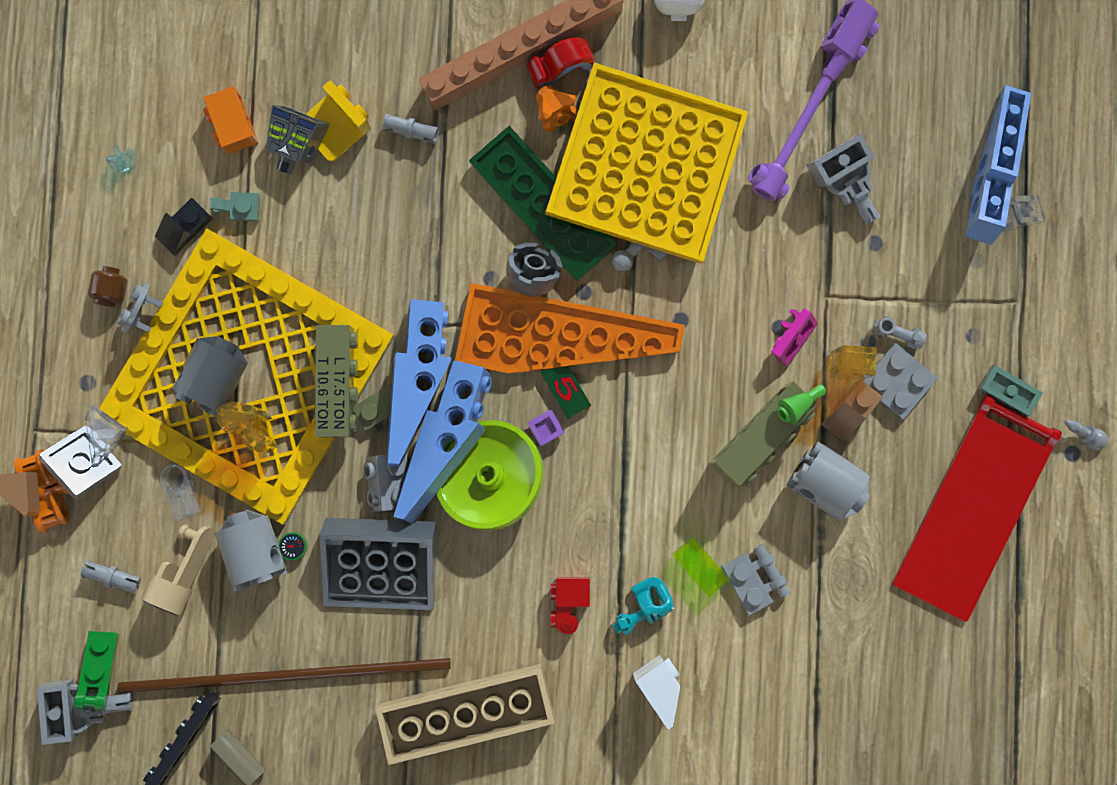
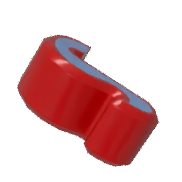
(560, 60)

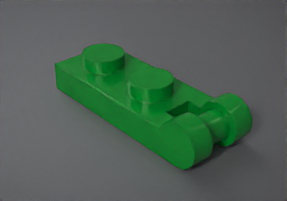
(96, 670)

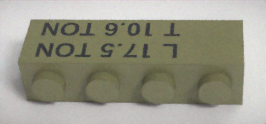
(335, 381)

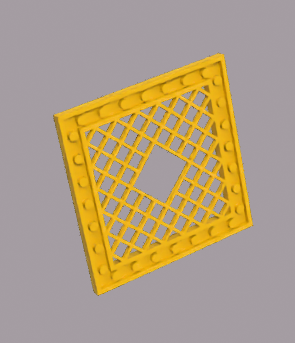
(144, 363)

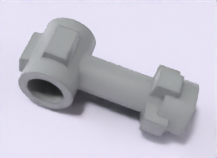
(887, 326)

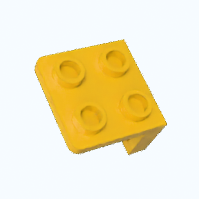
(346, 121)

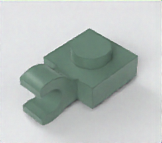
(240, 206)

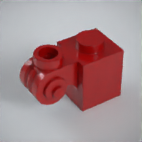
(569, 593)

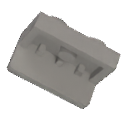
(384, 482)

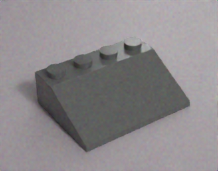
(378, 563)

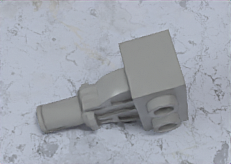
(847, 175)
(57, 714)

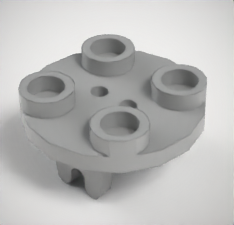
(138, 297)

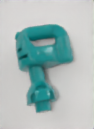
(647, 610)

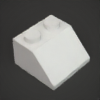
(660, 687)

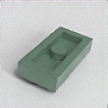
(1010, 390)

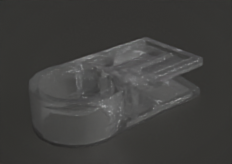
(184, 499)

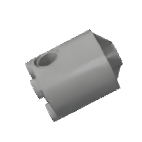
(830, 482)
(249, 549)

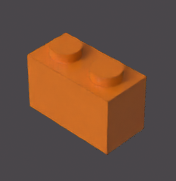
(230, 120)

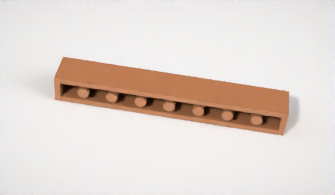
(514, 48)

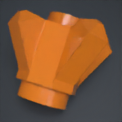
(555, 107)

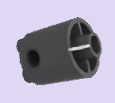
(210, 373)

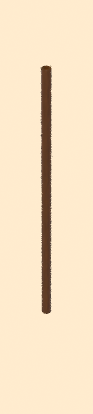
(284, 675)

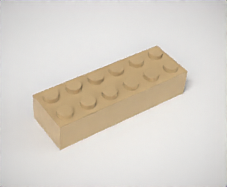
(465, 714)

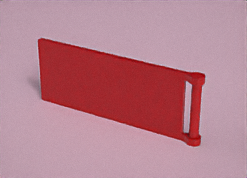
(975, 511)

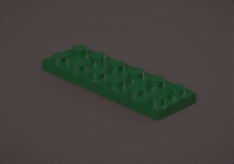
(526, 188)

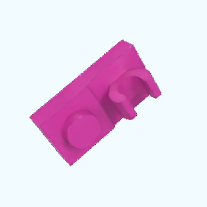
(794, 337)

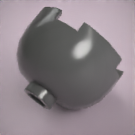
(533, 269)

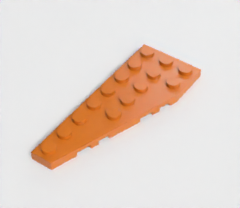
(528, 333)

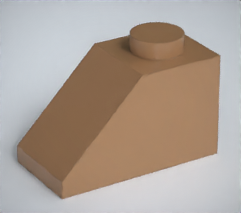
(851, 410)

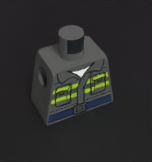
(294, 136)

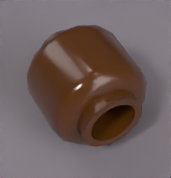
(107, 287)

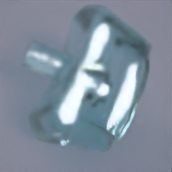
(121, 161)

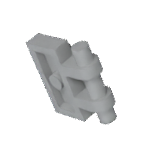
(749, 585)

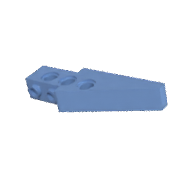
(998, 167)
(408, 401)
(430, 461)

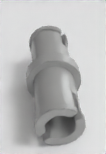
(410, 128)
(110, 577)

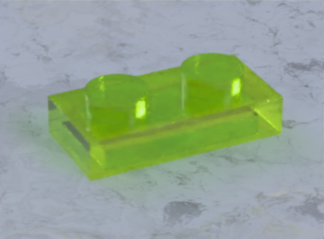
(700, 566)

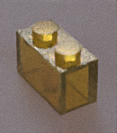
(852, 362)

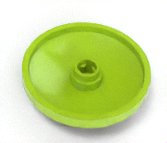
(495, 479)

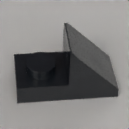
(183, 226)

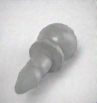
(1093, 438)

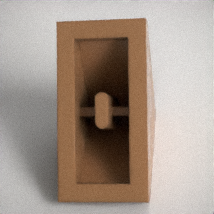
(21, 491)

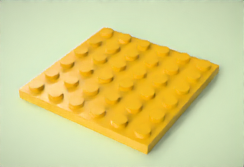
(647, 163)

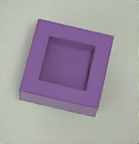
(546, 428)

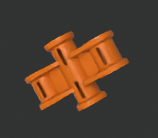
(50, 497)

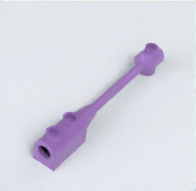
(844, 45)

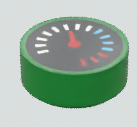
(293, 546)

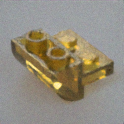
(247, 421)

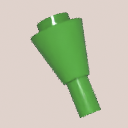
(794, 407)

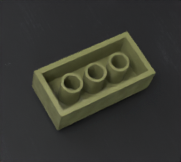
(758, 440)

